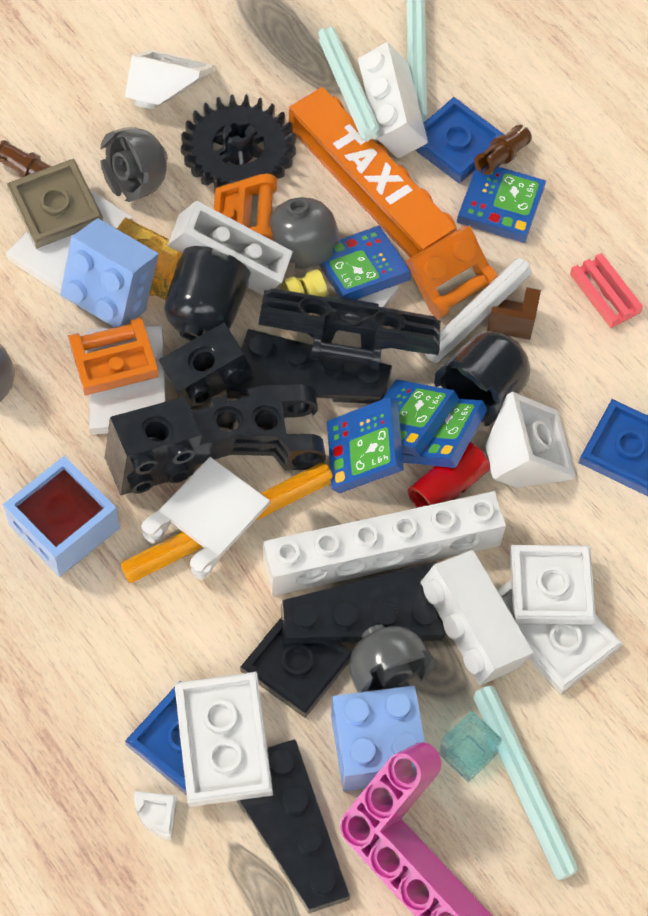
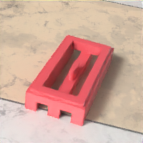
(610, 286)

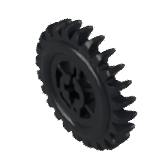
(239, 132)

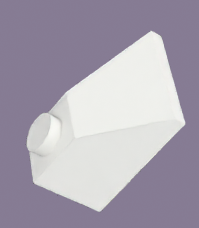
(161, 76)
(528, 444)

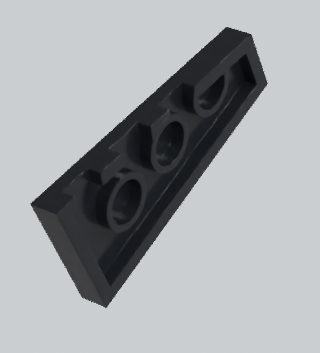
(288, 362)
(352, 608)
(296, 831)

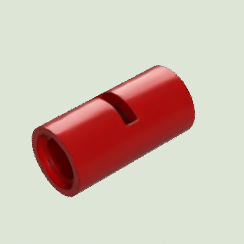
(447, 483)

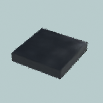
(296, 672)

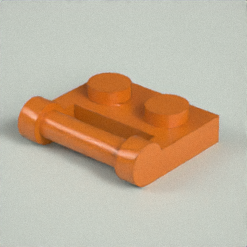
(236, 201)
(445, 261)
(117, 364)

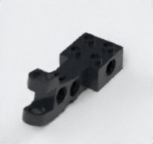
(170, 439)

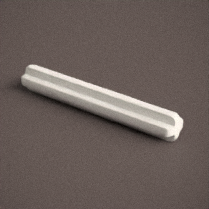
(481, 307)

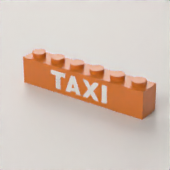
(369, 173)

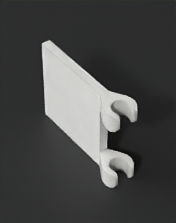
(210, 509)

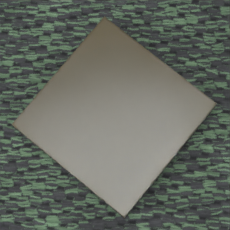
(54, 202)

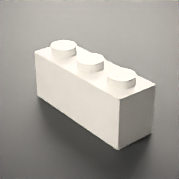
(393, 100)
(208, 228)
(476, 617)

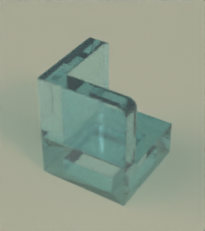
(470, 746)

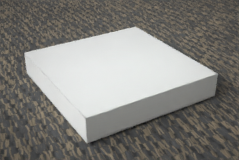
(552, 584)

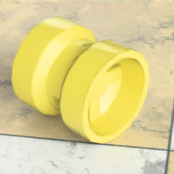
(311, 284)

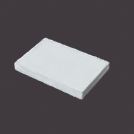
(49, 261)
(128, 397)
(565, 650)
(223, 739)

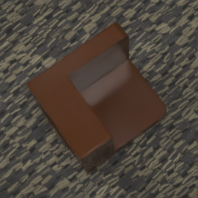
(514, 317)

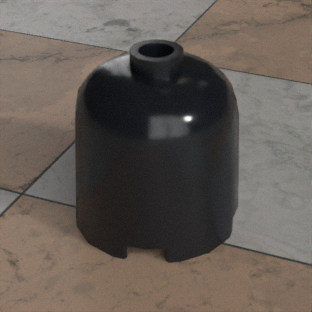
(205, 292)
(486, 371)

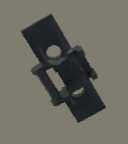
(410, 333)

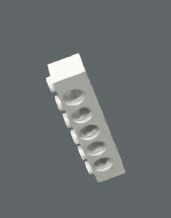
(383, 543)

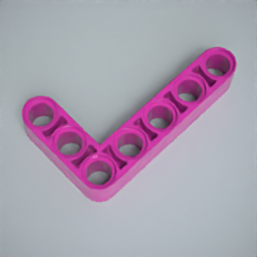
(390, 834)

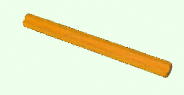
(182, 545)

